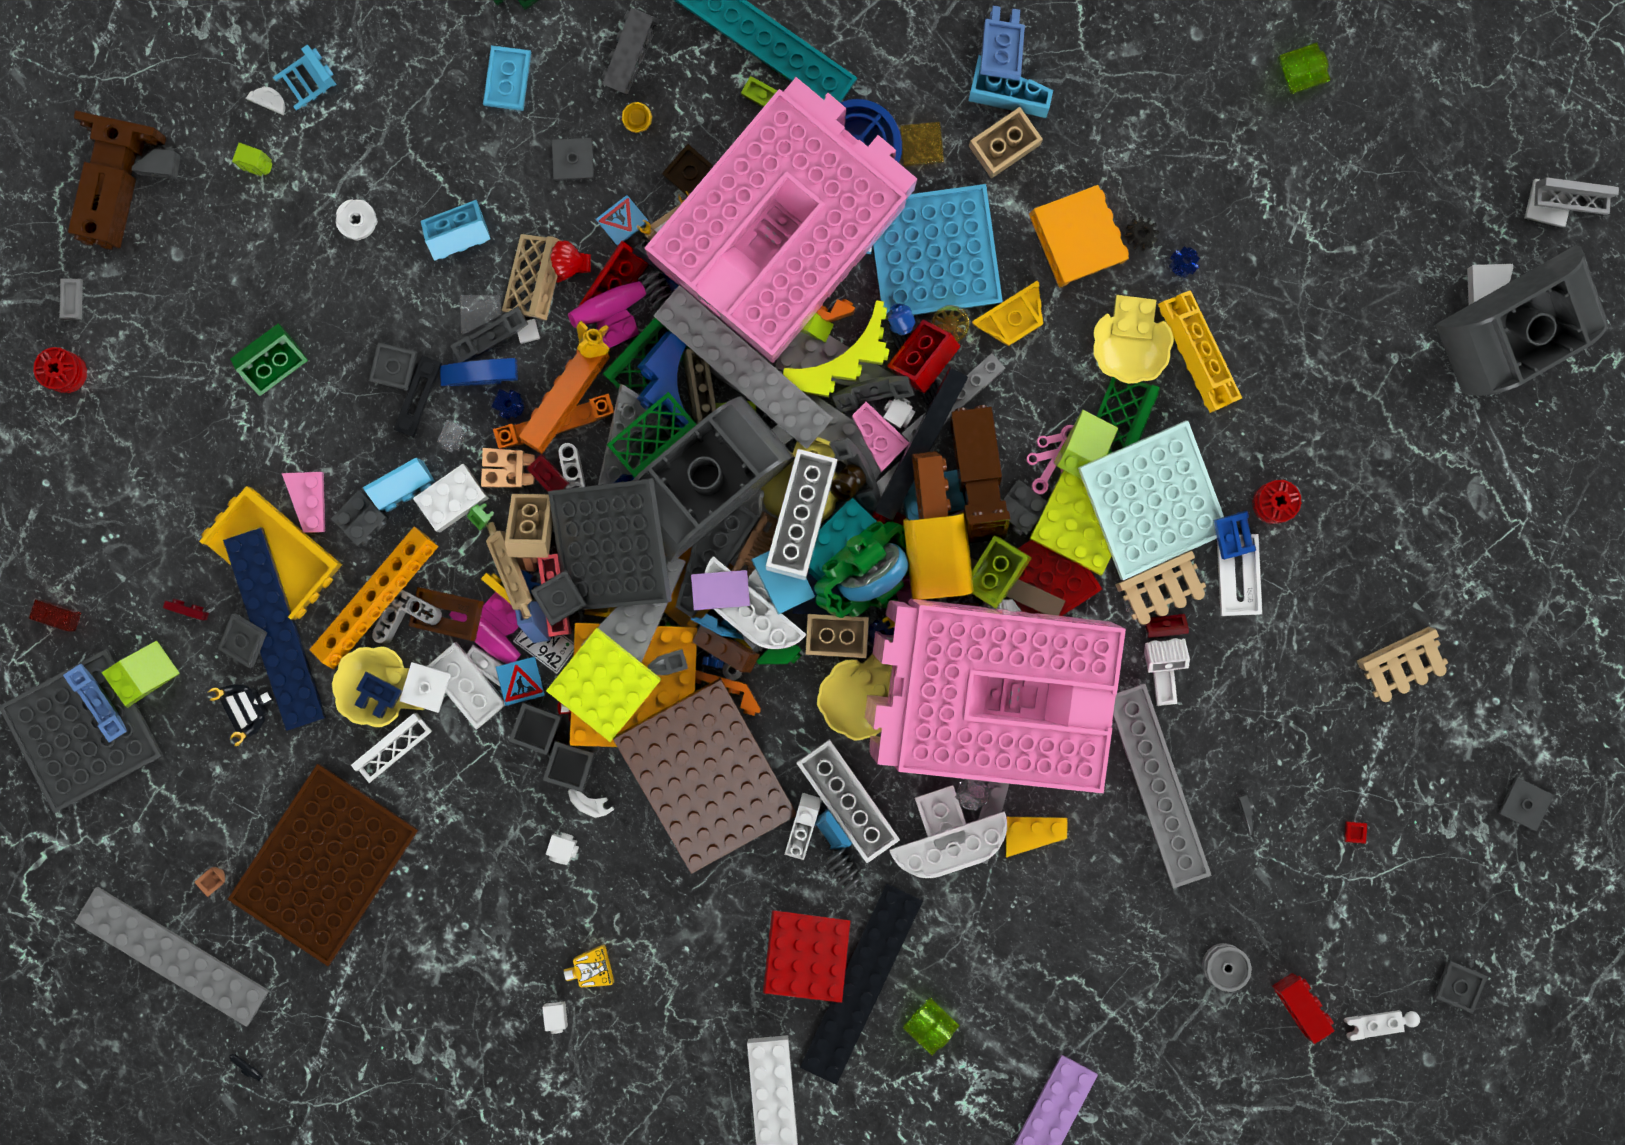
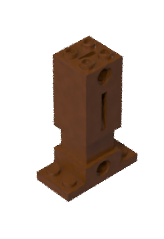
(107, 181)
(979, 472)

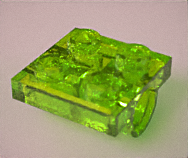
(1304, 68)
(931, 1026)

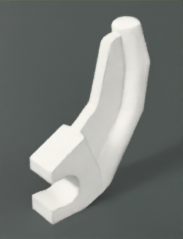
(589, 806)

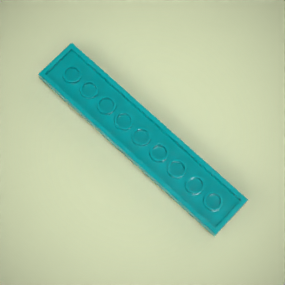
(774, 45)

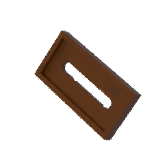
(464, 630)

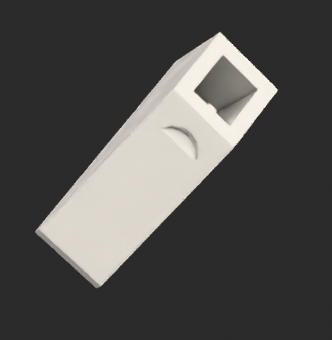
(803, 826)

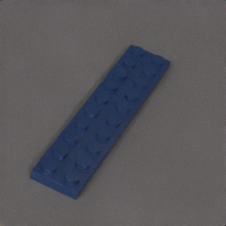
(270, 610)

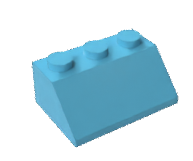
(455, 230)
(399, 485)

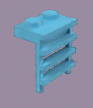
(319, 73)

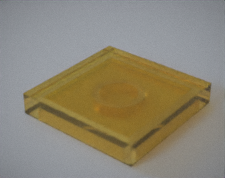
(922, 144)

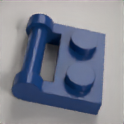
(1229, 538)

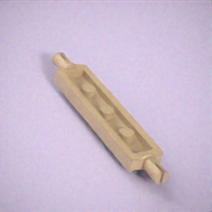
(509, 571)

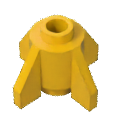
(591, 341)

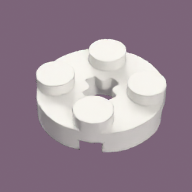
(367, 221)

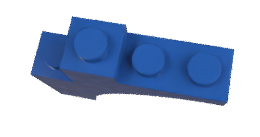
(662, 368)

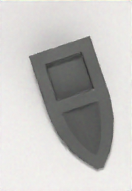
(669, 663)
(1246, 805)

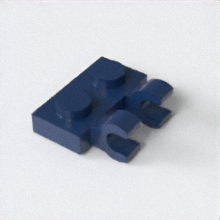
(379, 690)

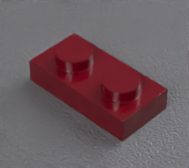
(547, 474)
(178, 606)
(1167, 626)

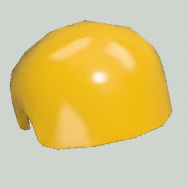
(636, 117)

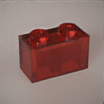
(55, 615)

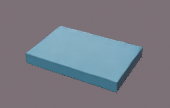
(507, 78)
(782, 589)

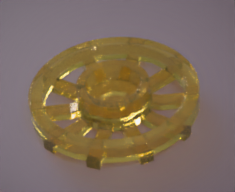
(950, 323)

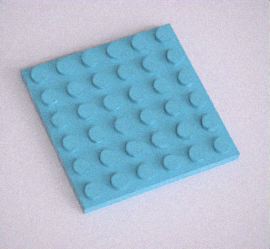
(939, 253)

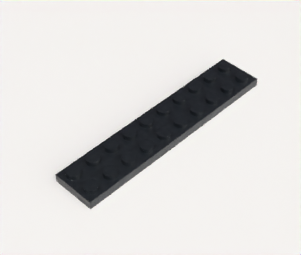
(862, 983)

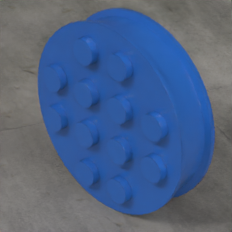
(868, 119)

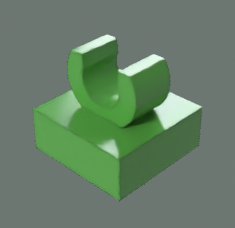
(479, 517)

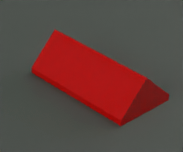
(619, 270)

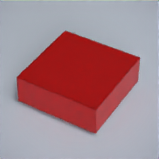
(1355, 832)

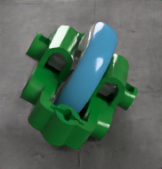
(865, 571)

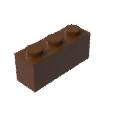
(726, 649)

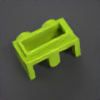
(252, 160)

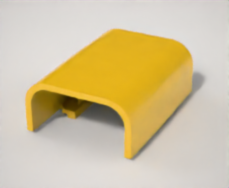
(938, 557)

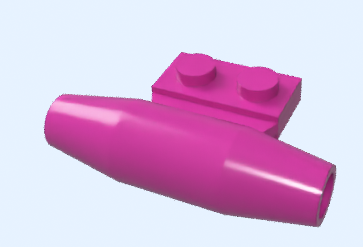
(611, 310)
(495, 624)

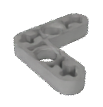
(400, 609)

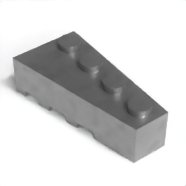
(629, 50)

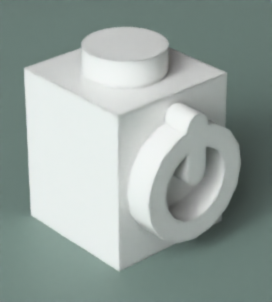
(898, 413)
(562, 848)

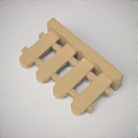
(1170, 580)
(1407, 647)

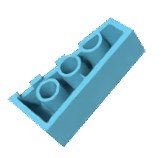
(1010, 93)

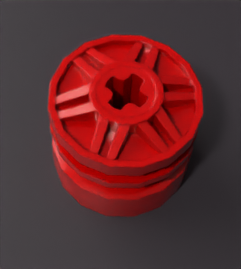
(71, 371)
(1265, 503)

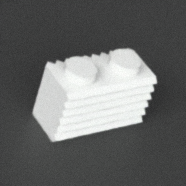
(1166, 655)

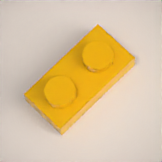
(495, 583)

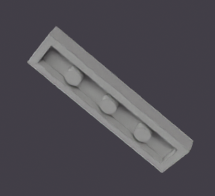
(1575, 188)

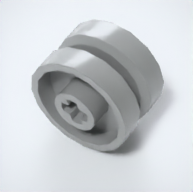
(1214, 967)

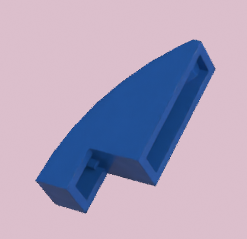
(479, 372)

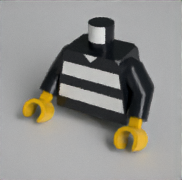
(244, 708)

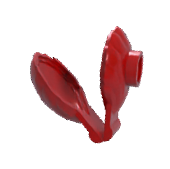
(568, 261)

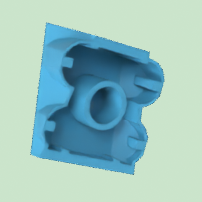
(832, 830)

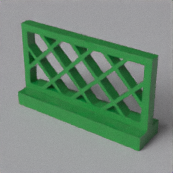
(631, 351)
(1140, 418)
(667, 444)

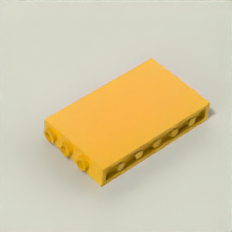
(299, 560)

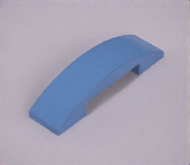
(97, 702)

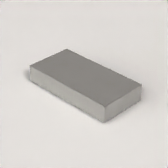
(71, 298)

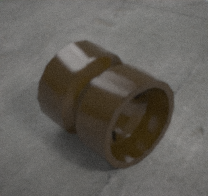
(847, 483)

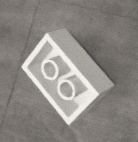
(450, 498)

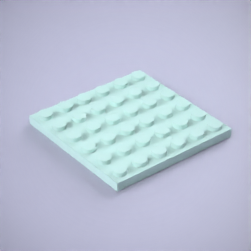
(1153, 499)

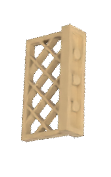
(544, 278)

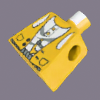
(591, 968)

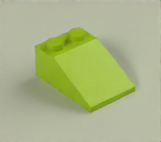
(1085, 443)
(998, 571)
(140, 673)

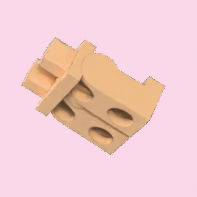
(512, 470)

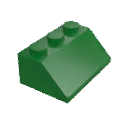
(268, 359)

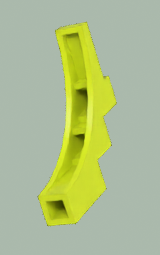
(867, 349)

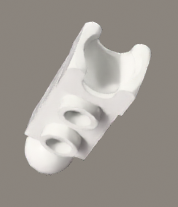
(1380, 1024)

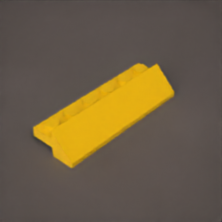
(1200, 351)

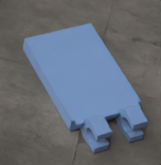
(1002, 45)

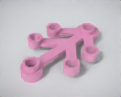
(1048, 455)

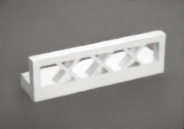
(390, 739)

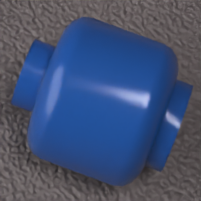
(900, 319)

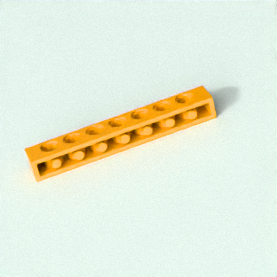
(373, 598)

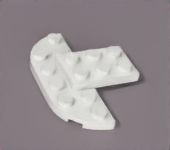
(759, 620)
(950, 840)

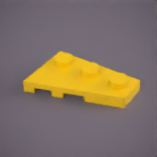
(1033, 832)

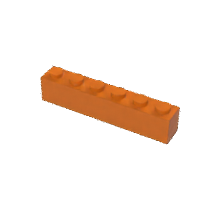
(561, 401)

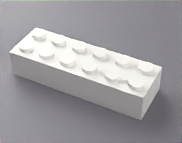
(801, 514)
(848, 801)
(772, 1091)

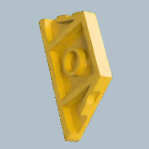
(1014, 316)

